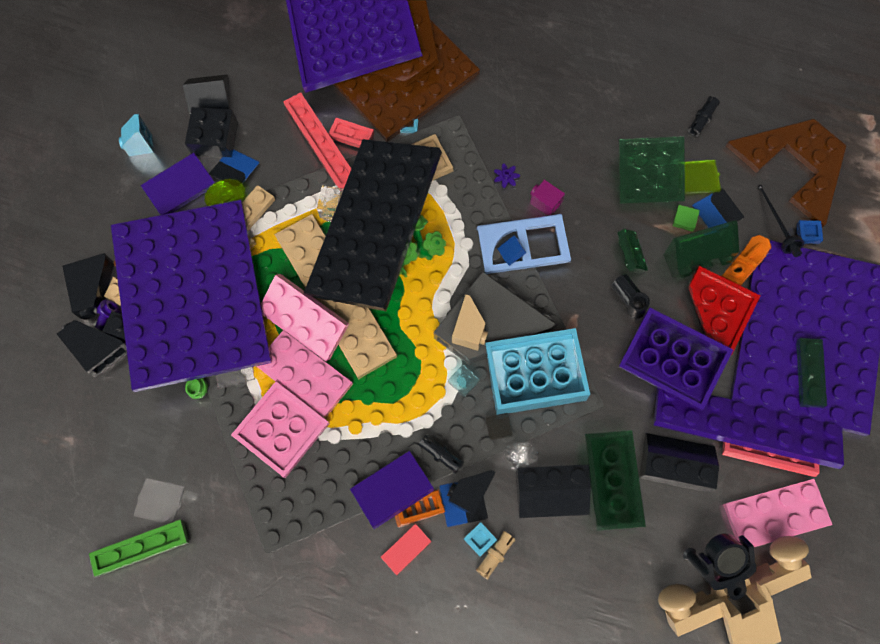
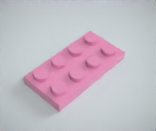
(303, 317)
(305, 375)
(778, 513)

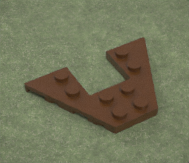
(411, 70)
(811, 146)

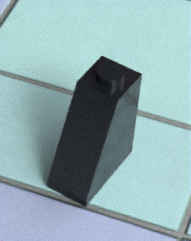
(87, 284)
(91, 347)

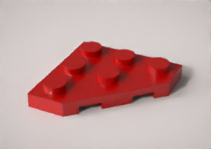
(721, 306)

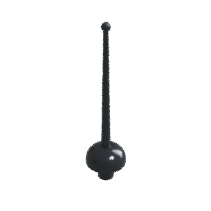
(791, 244)

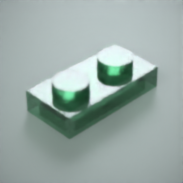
(632, 251)

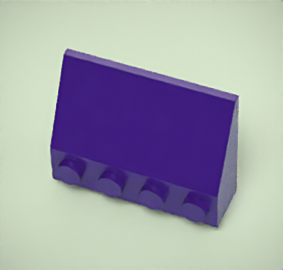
(675, 358)

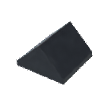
(207, 92)

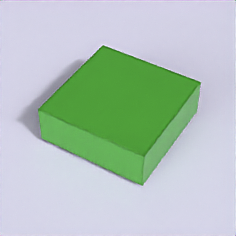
(686, 218)

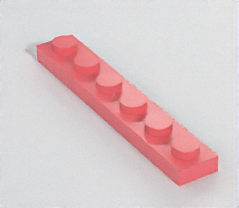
(318, 139)

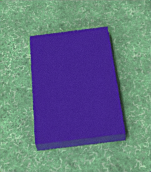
(178, 185)
(392, 490)

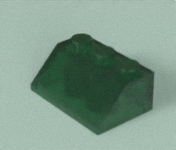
(703, 249)

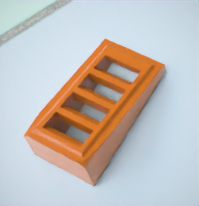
(439, 509)

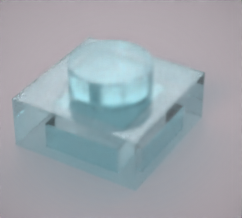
(463, 380)

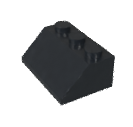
(679, 463)
(553, 491)

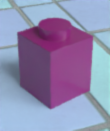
(546, 197)

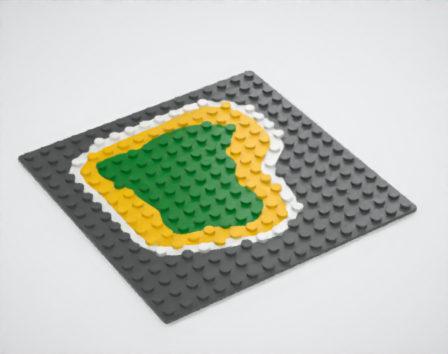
(411, 394)

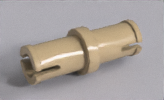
(495, 555)

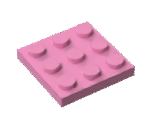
(280, 429)

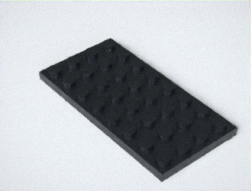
(373, 224)

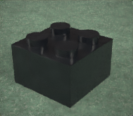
(211, 132)

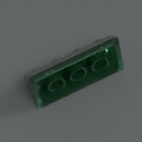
(615, 481)

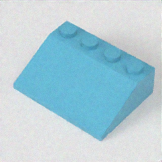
(537, 371)

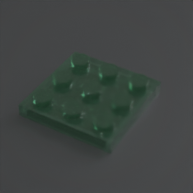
(651, 170)

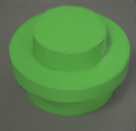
(196, 388)

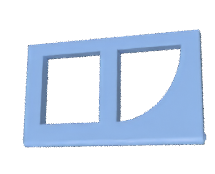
(492, 233)

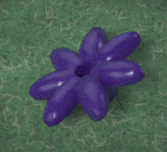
(506, 175)

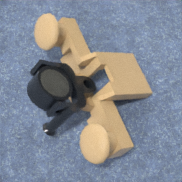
(736, 577)

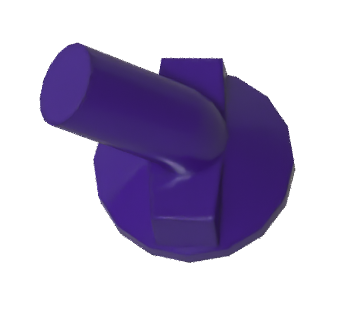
(105, 309)

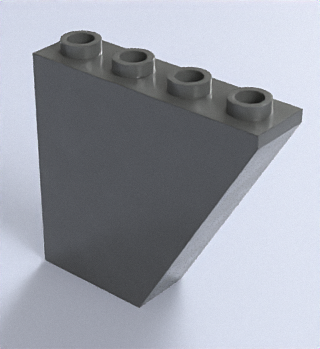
(504, 317)

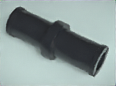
(703, 116)
(441, 453)

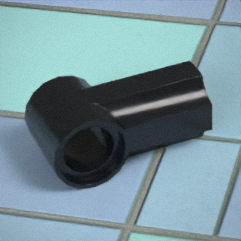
(630, 294)

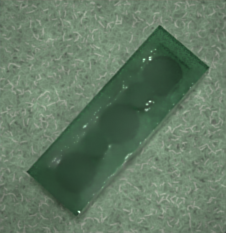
(811, 373)

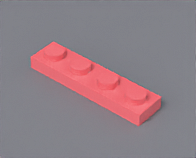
(770, 459)

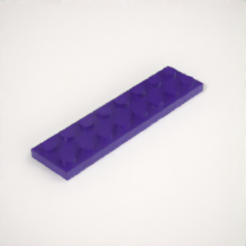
(753, 428)

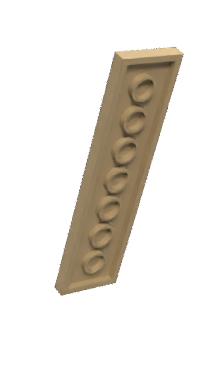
(363, 340)

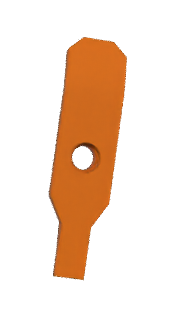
(748, 259)

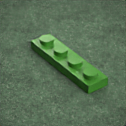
(138, 548)

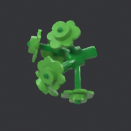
(423, 249)

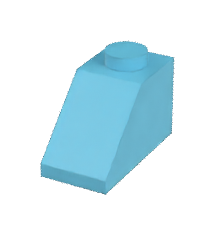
(136, 137)

